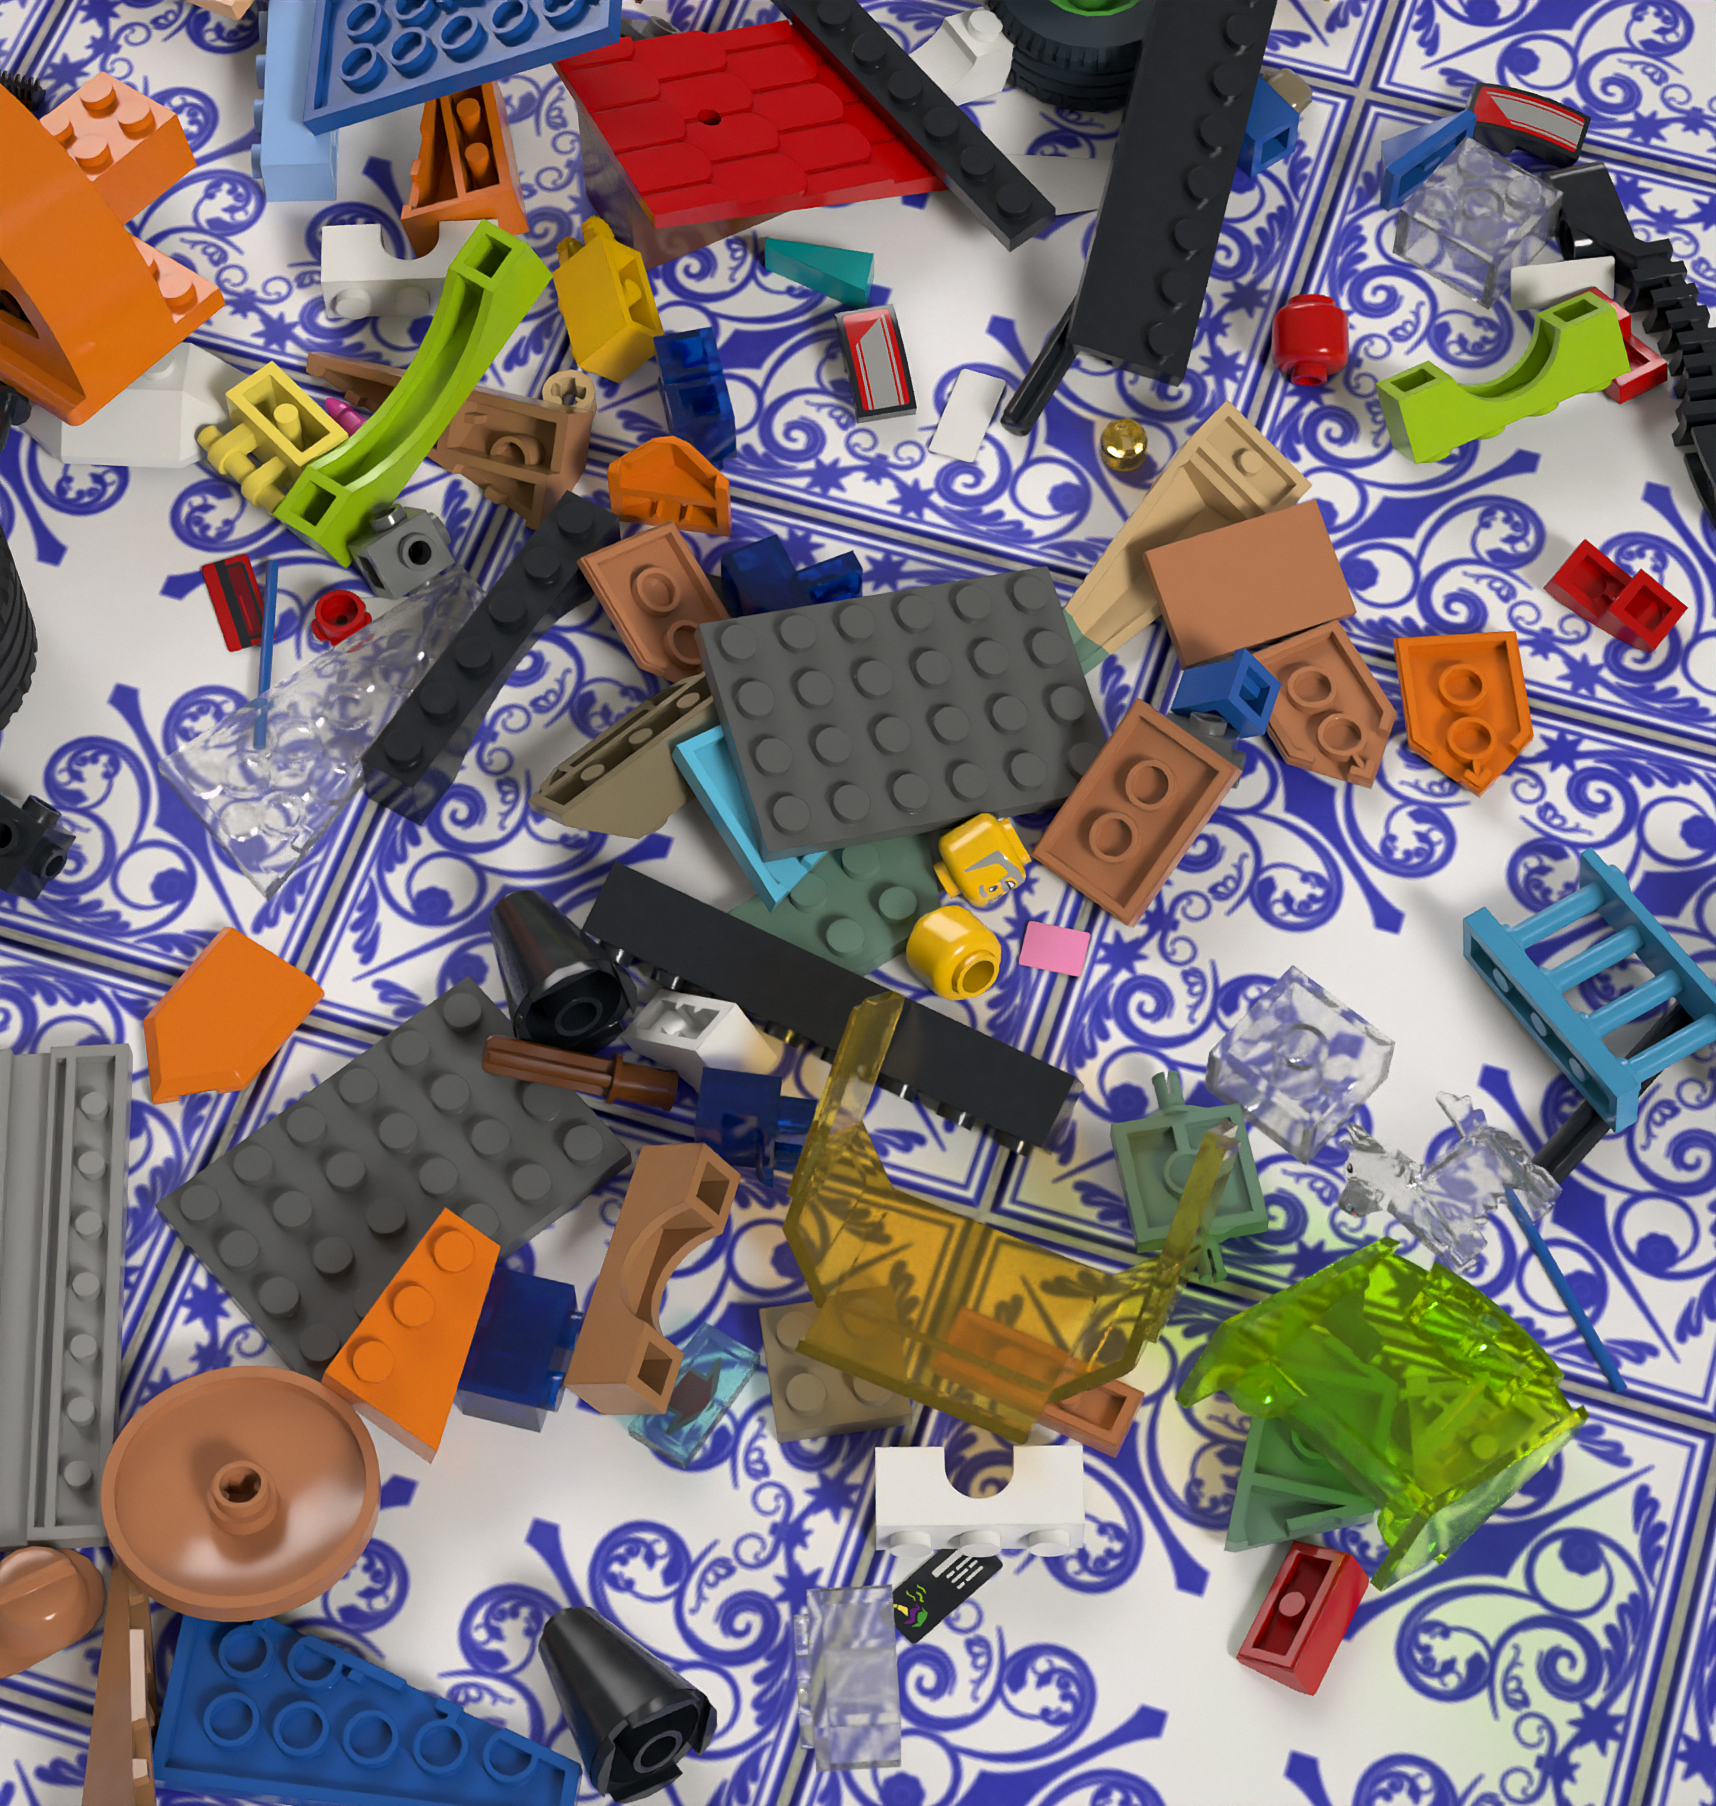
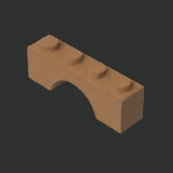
(670, 1208)

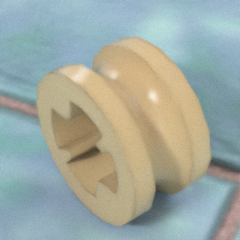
(571, 382)

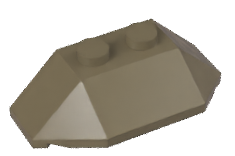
(626, 774)

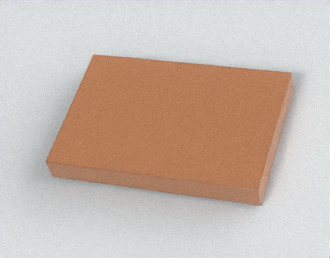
(1248, 584)
(1135, 812)

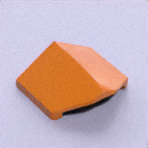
(670, 482)

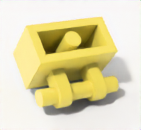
(276, 425)

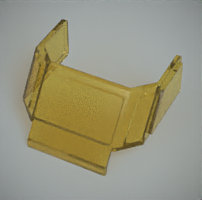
(954, 1304)

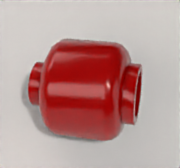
(1310, 339)

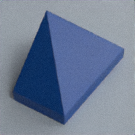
(1417, 153)

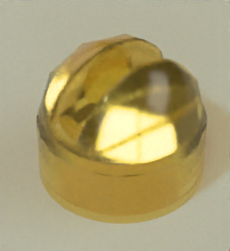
(1111, 445)

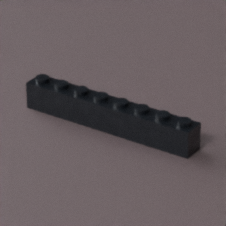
(813, 1000)

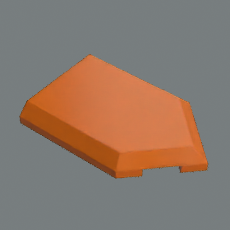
(1464, 703)
(224, 1018)

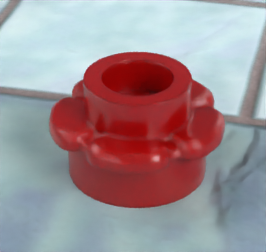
(335, 607)

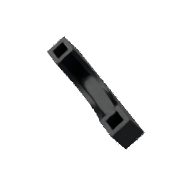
(433, 729)

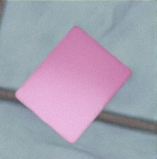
(1054, 948)

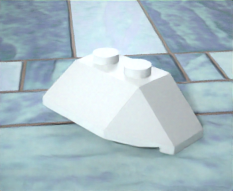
(150, 420)

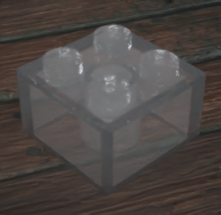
(1477, 222)
(1299, 1064)
(854, 1688)

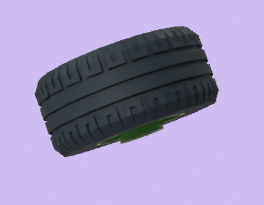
(1074, 50)

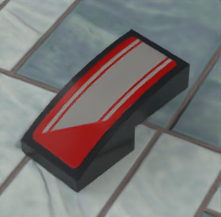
(1528, 120)
(875, 363)

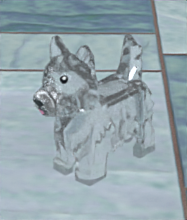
(1452, 1193)

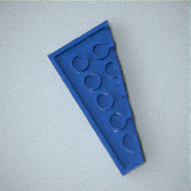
(406, 52)
(312, 1725)

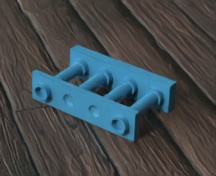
(1574, 1037)

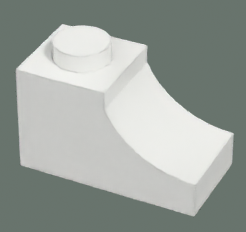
(967, 55)
(698, 1033)

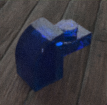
(764, 579)

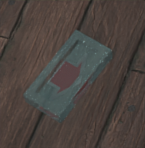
(705, 1388)

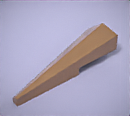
(503, 442)
(125, 1703)

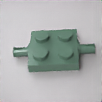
(1155, 1164)

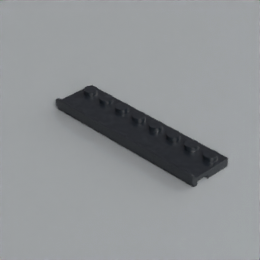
(1169, 184)

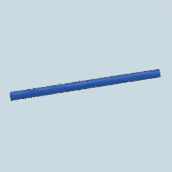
(268, 626)
(1571, 1303)

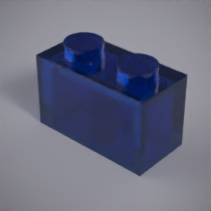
(519, 1350)

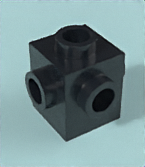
(30, 845)

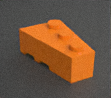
(464, 167)
(417, 1335)

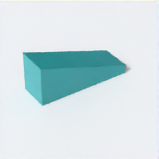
(827, 270)

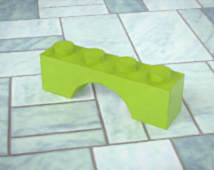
(1570, 353)

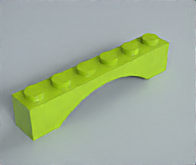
(479, 309)

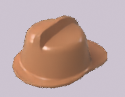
(45, 1604)

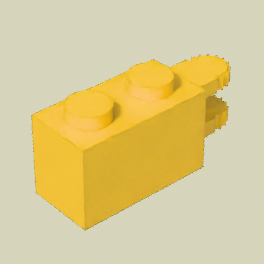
(606, 302)

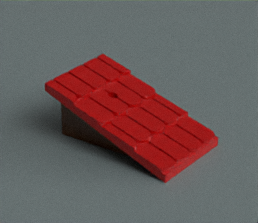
(724, 133)

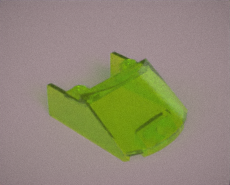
(1403, 1389)

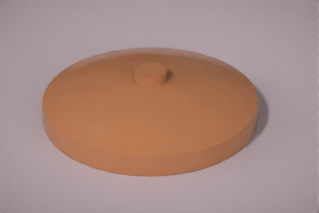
(241, 1493)

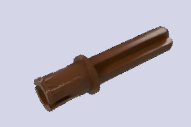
(580, 1072)

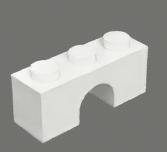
(368, 282)
(924, 1512)

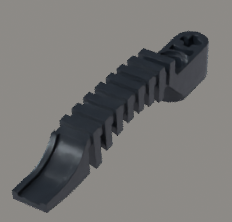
(1596, 226)

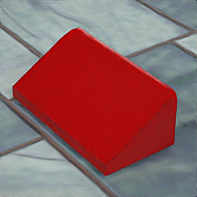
(1304, 1616)

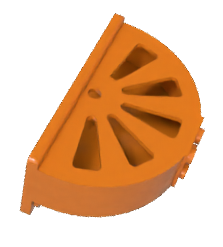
(93, 292)

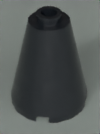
(556, 977)
(622, 1705)

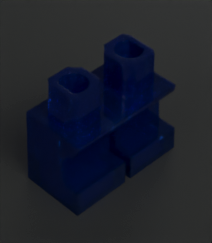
(696, 393)
(751, 1121)

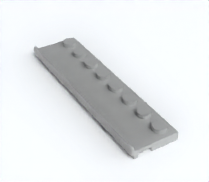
(61, 1287)

